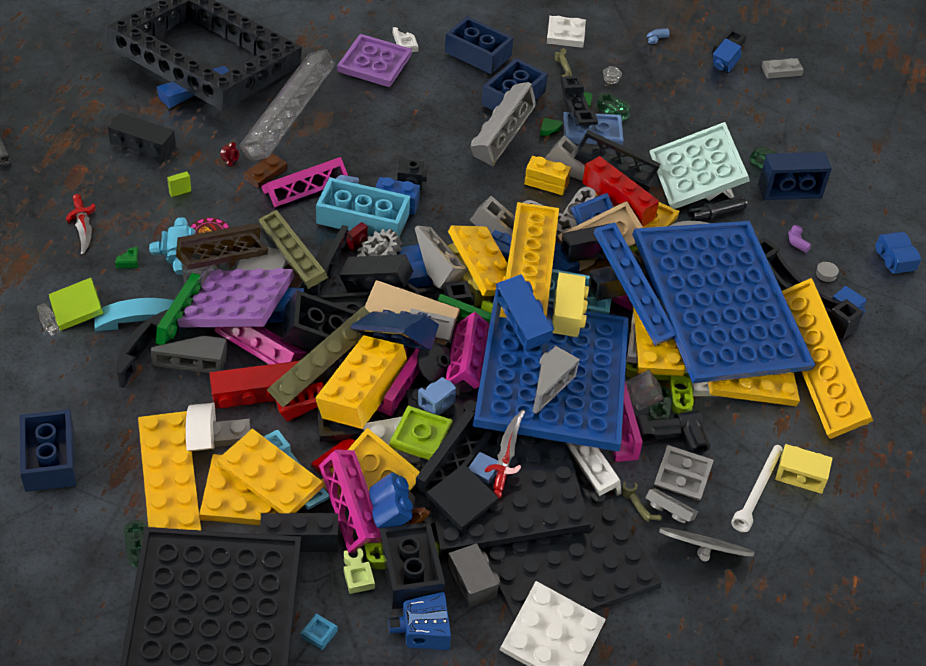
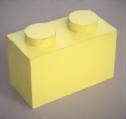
(803, 468)

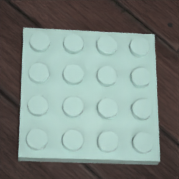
(699, 166)

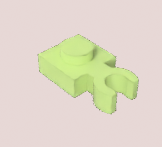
(358, 574)

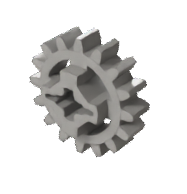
(381, 244)

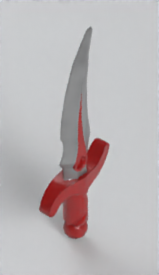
(82, 223)
(506, 454)

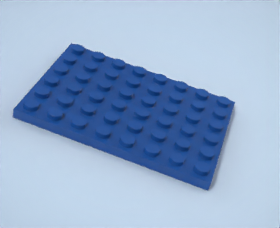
(722, 301)
(585, 410)

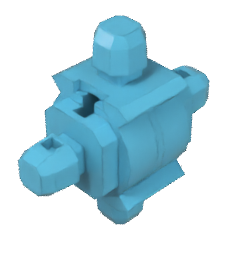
(169, 243)

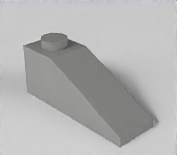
(564, 152)
(494, 217)
(438, 258)
(556, 372)

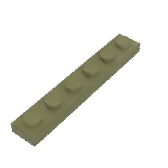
(293, 249)
(317, 361)

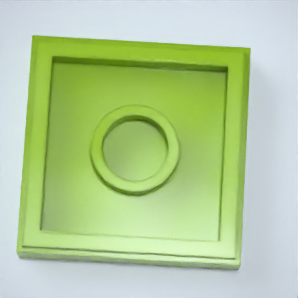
(75, 304)
(420, 432)

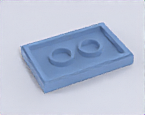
(608, 126)

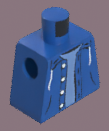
(424, 623)

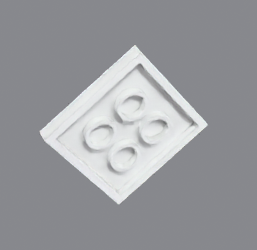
(551, 630)

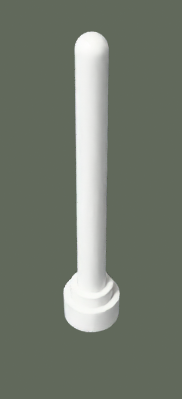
(743, 519)

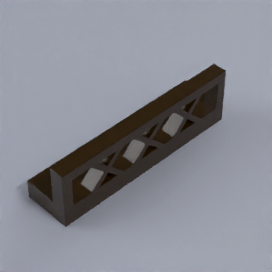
(220, 243)

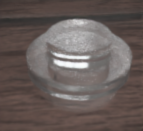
(612, 75)

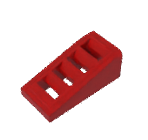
(296, 409)

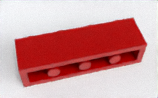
(607, 179)
(246, 385)

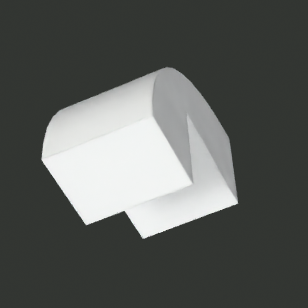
(200, 427)

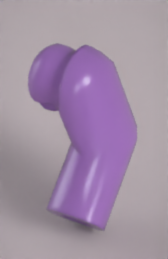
(796, 239)

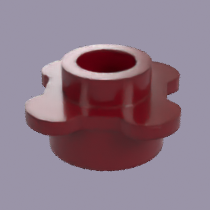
(230, 153)

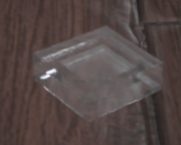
(47, 319)

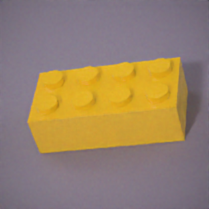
(361, 382)

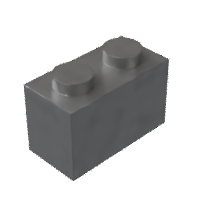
(473, 575)

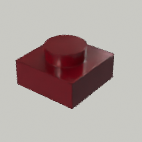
(357, 236)

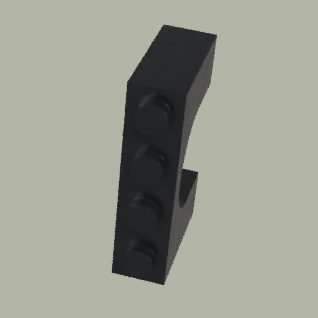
(584, 245)

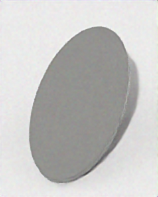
(706, 543)

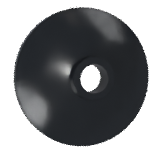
(434, 362)

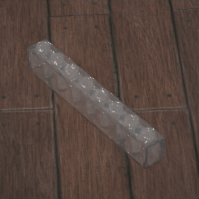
(287, 105)

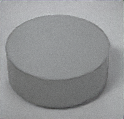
(827, 271)

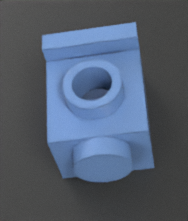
(437, 396)

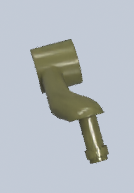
(561, 57)
(631, 494)

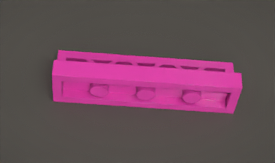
(300, 176)
(262, 344)
(468, 350)
(401, 384)
(631, 438)
(354, 495)

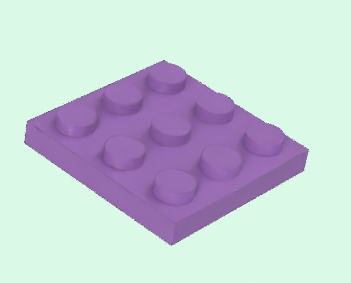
(374, 60)

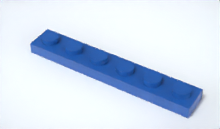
(635, 283)

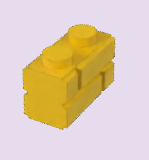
(547, 175)

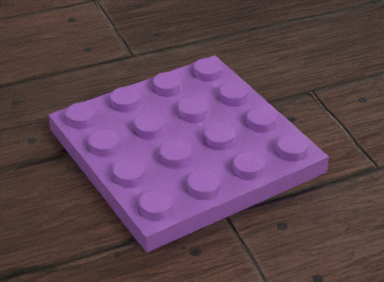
(237, 298)

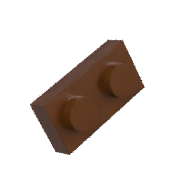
(265, 171)

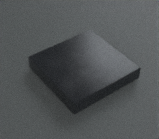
(462, 497)

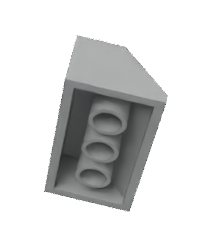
(504, 123)

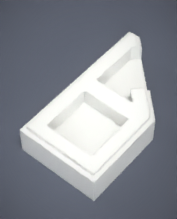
(406, 40)

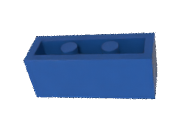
(524, 312)

